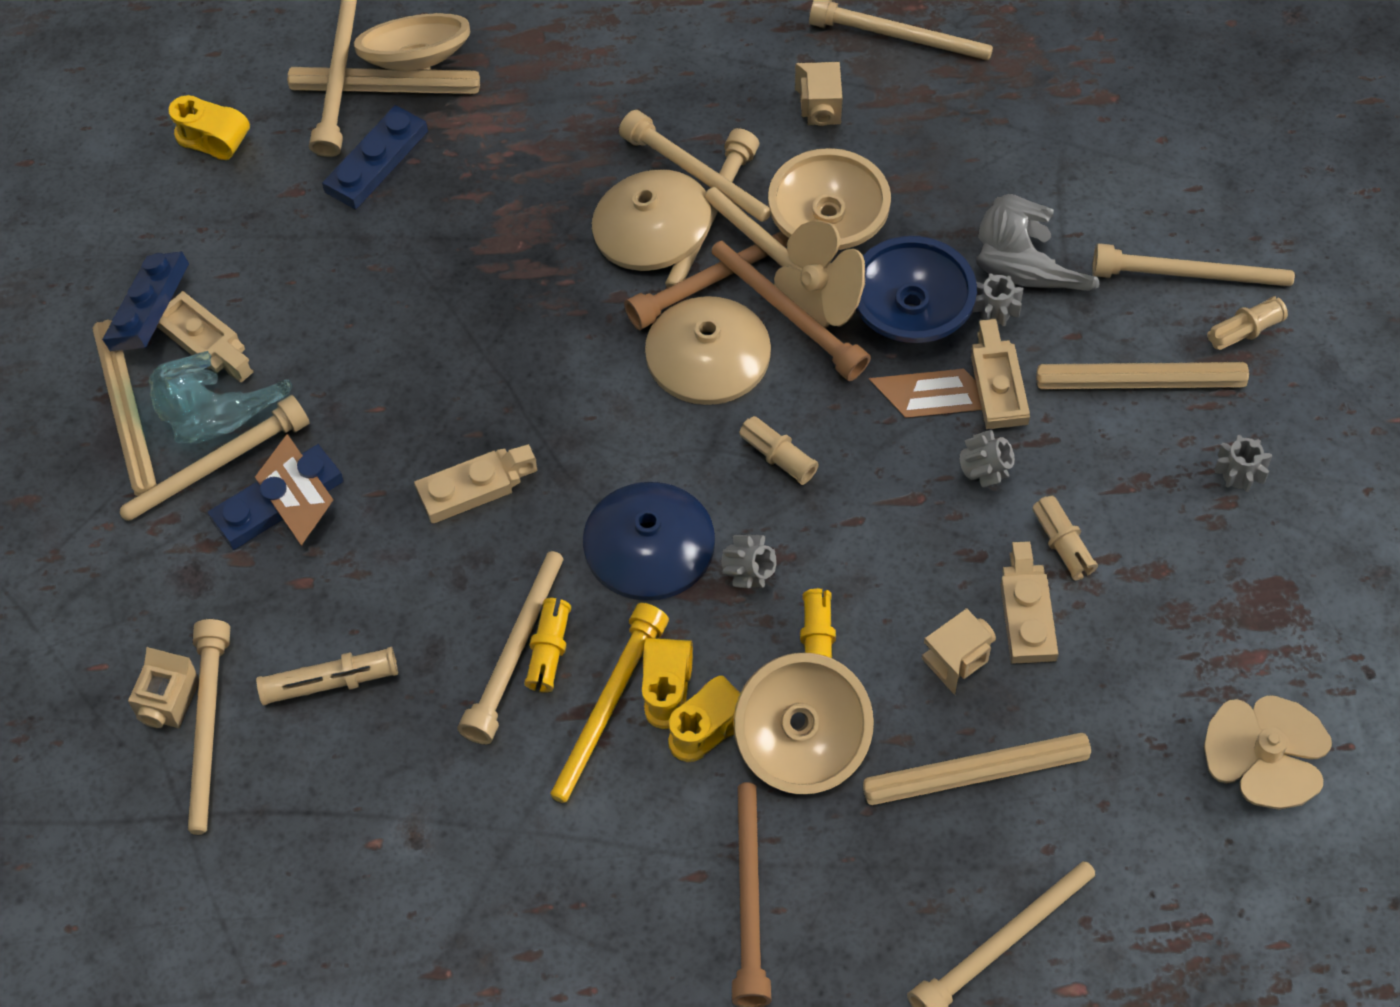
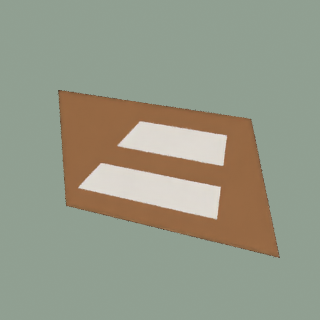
(930, 392)
(304, 498)

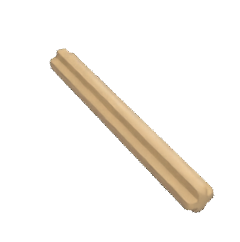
(388, 80)
(1142, 375)
(125, 413)
(976, 768)

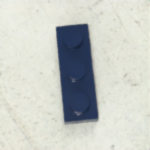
(375, 157)
(146, 301)
(251, 509)

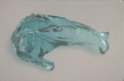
(198, 412)

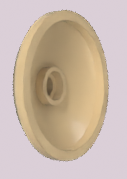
(413, 41)
(833, 185)
(651, 220)
(708, 366)
(834, 730)

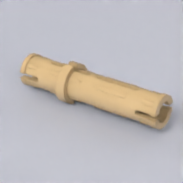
(274, 687)

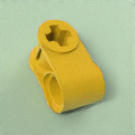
(211, 129)
(665, 676)
(707, 714)

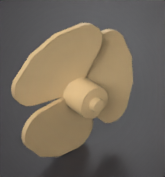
(822, 288)
(1257, 745)

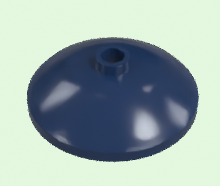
(920, 274)
(651, 560)

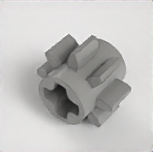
(998, 299)
(987, 458)
(1243, 463)
(748, 561)

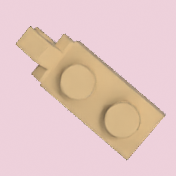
(201, 331)
(998, 379)
(474, 482)
(1027, 608)

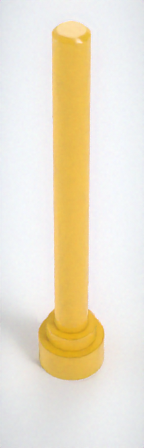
(645, 623)

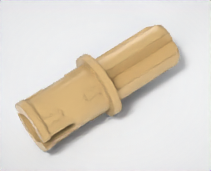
(1248, 323)
(778, 450)
(1064, 537)

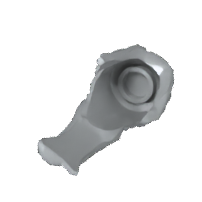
(1010, 252)

